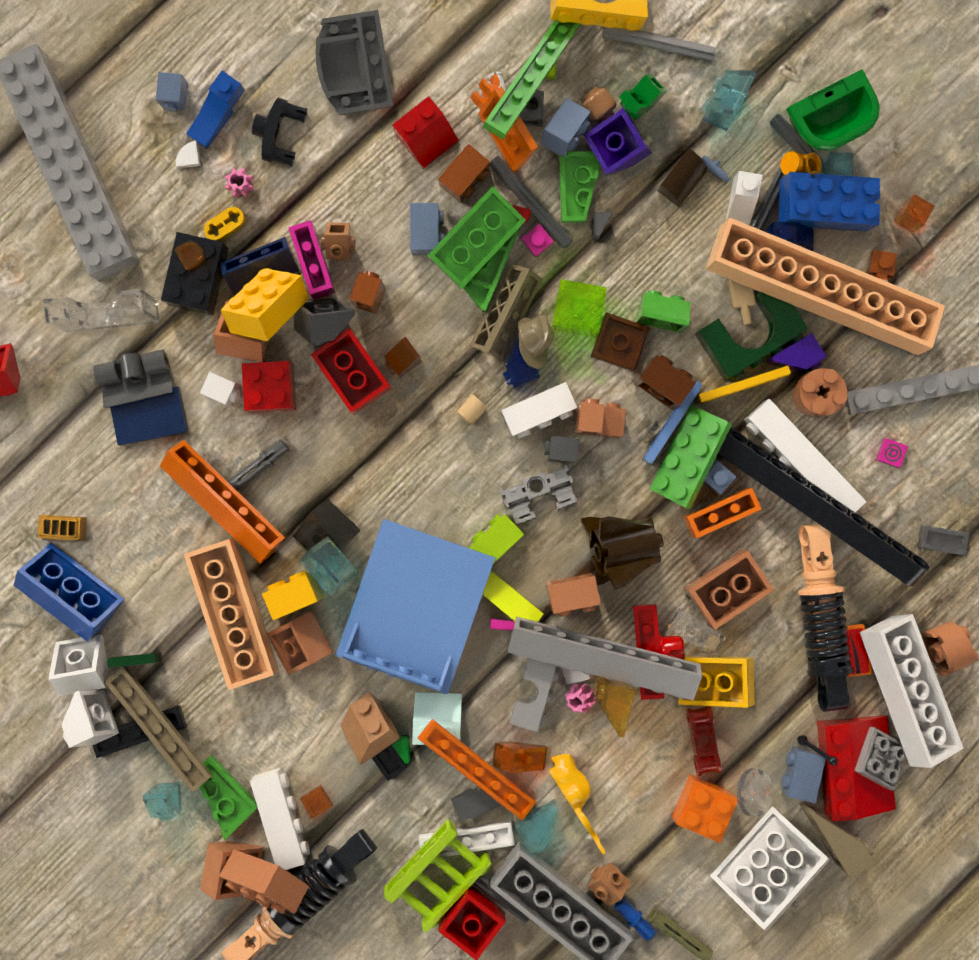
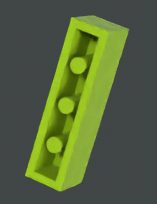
(497, 538)

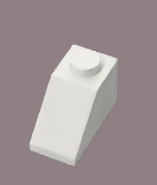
(744, 196)

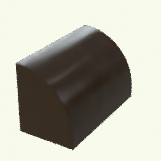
(683, 178)

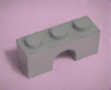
(529, 712)

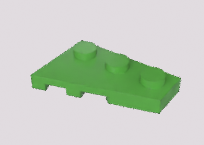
(576, 184)
(226, 797)

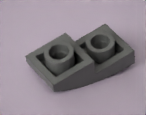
(473, 803)

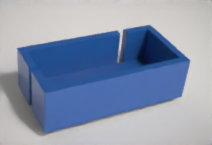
(830, 201)

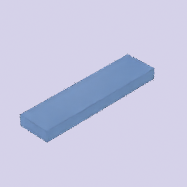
(670, 425)

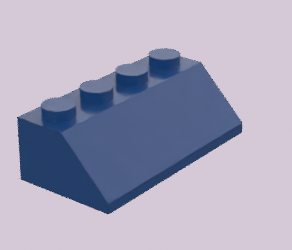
(68, 591)

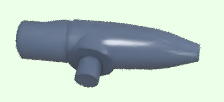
(715, 169)

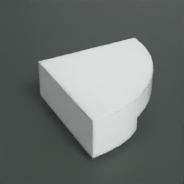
(188, 156)

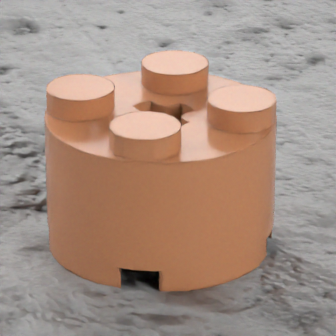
(832, 388)
(949, 648)

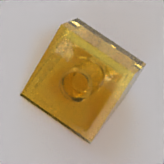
(616, 701)

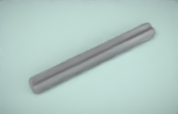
(661, 42)

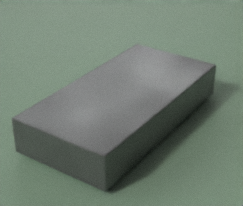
(943, 540)

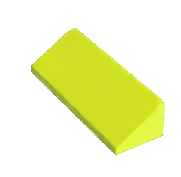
(509, 599)

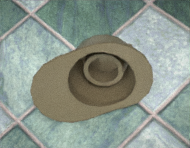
(534, 340)

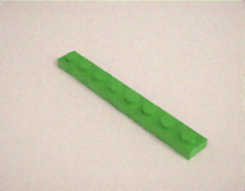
(530, 78)

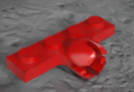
(649, 639)

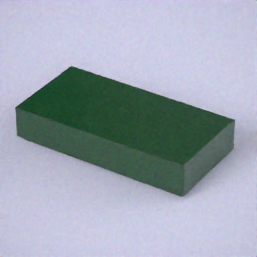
(134, 660)

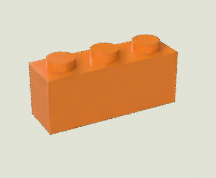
(722, 512)

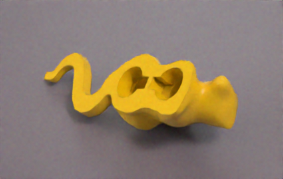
(575, 789)

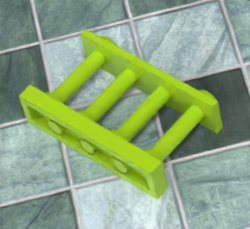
(428, 854)

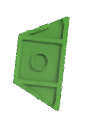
(484, 282)

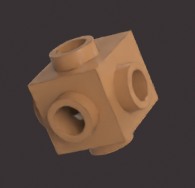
(338, 241)
(608, 883)

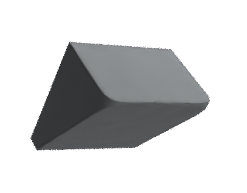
(599, 222)

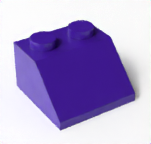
(617, 143)

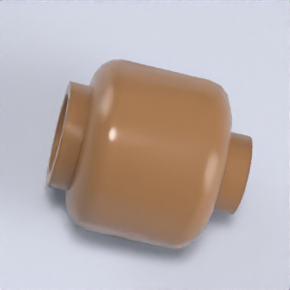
(600, 104)

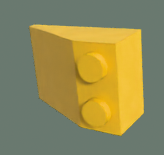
(724, 682)

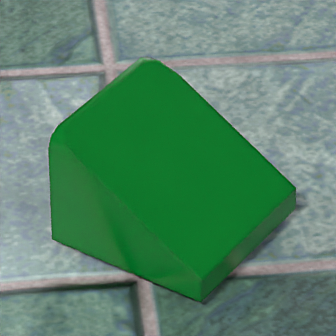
(403, 748)

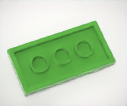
(476, 237)
(690, 456)

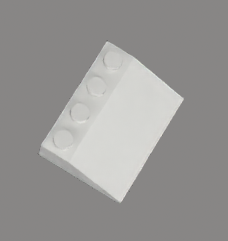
(770, 868)

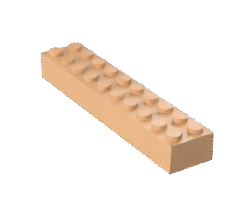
(825, 287)

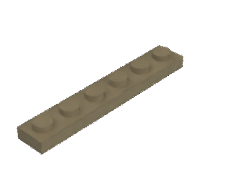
(158, 728)

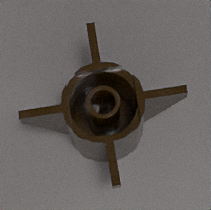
(622, 548)

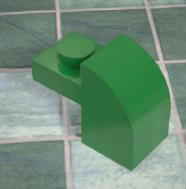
(642, 96)

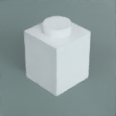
(220, 389)

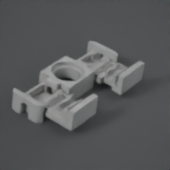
(518, 494)

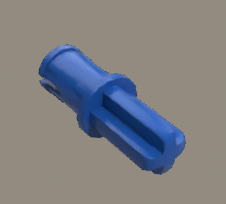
(635, 919)

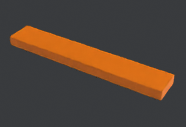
(476, 769)

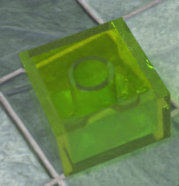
(578, 308)

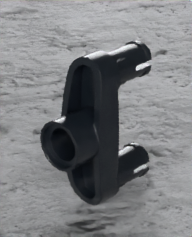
(269, 126)

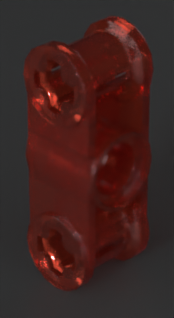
(705, 757)

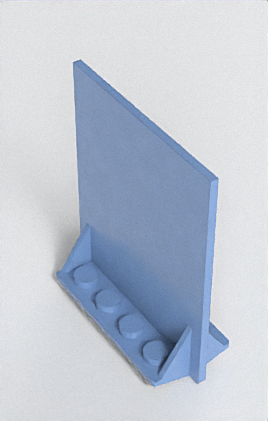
(415, 606)

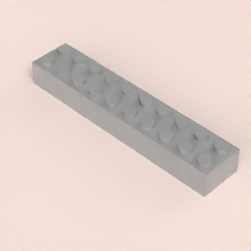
(67, 163)

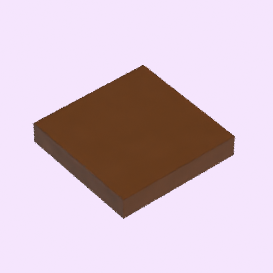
(620, 342)

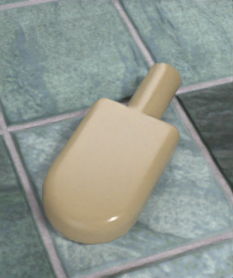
(742, 298)

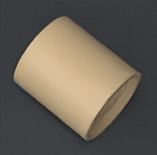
(472, 409)

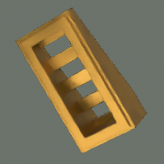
(79, 527)

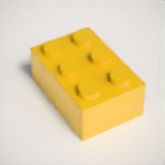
(265, 304)

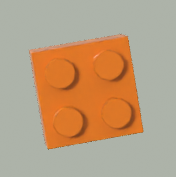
(705, 808)

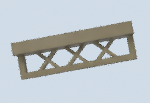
(510, 312)

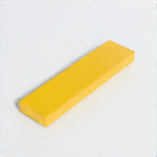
(742, 385)

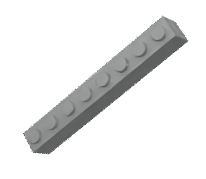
(605, 658)

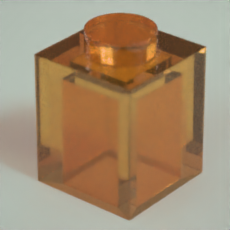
(914, 213)

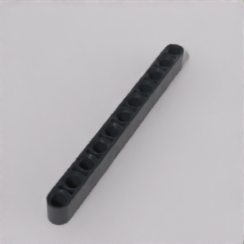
(823, 508)

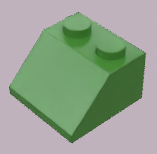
(664, 312)

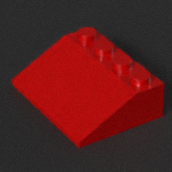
(846, 792)

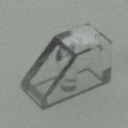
(696, 632)

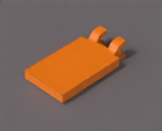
(518, 143)

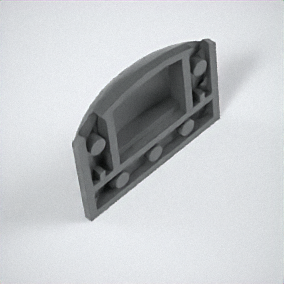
(353, 63)

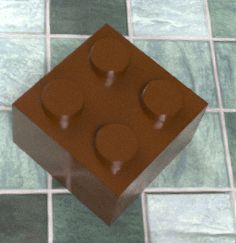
(665, 382)

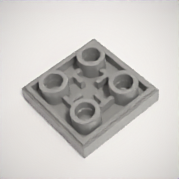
(881, 758)

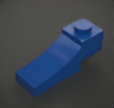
(216, 109)

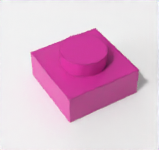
(537, 240)

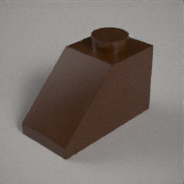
(402, 358)

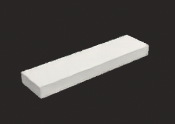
(479, 837)

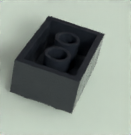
(200, 286)

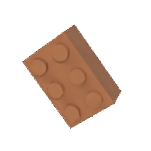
(729, 589)
(264, 882)

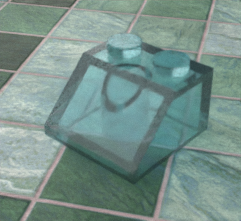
(728, 97)
(328, 566)

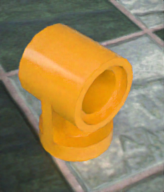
(801, 163)

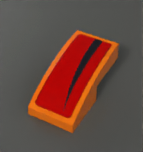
(859, 656)

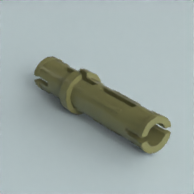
(658, 919)

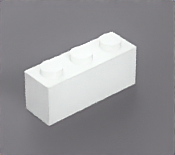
(539, 410)

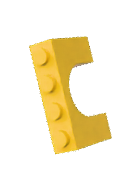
(617, 14)

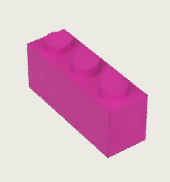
(312, 260)

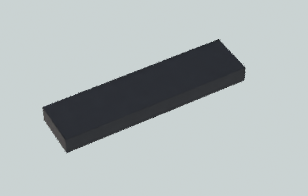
(131, 733)

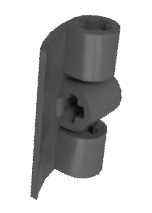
(134, 378)

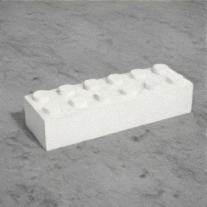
(911, 691)

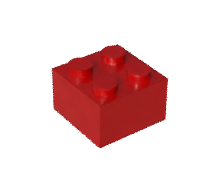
(268, 386)
(472, 922)

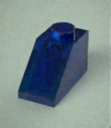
(794, 233)
(517, 370)

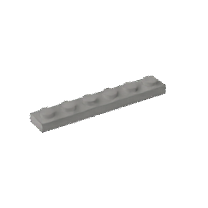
(912, 390)

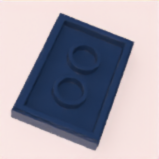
(150, 418)

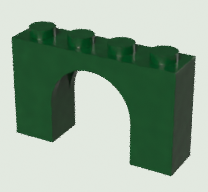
(731, 359)

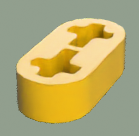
(228, 229)

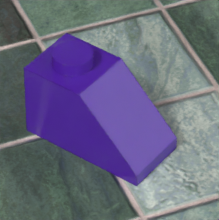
(800, 355)

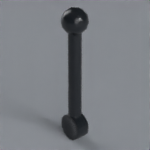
(802, 740)

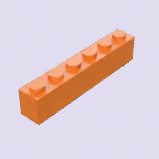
(221, 501)

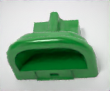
(836, 113)

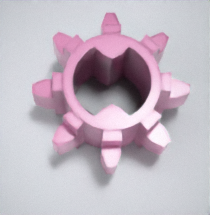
(236, 176)
(580, 698)

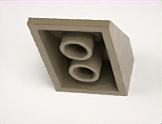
(846, 849)

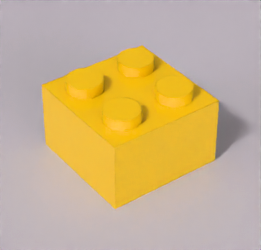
(291, 596)

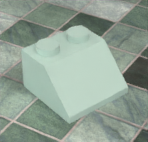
(438, 706)

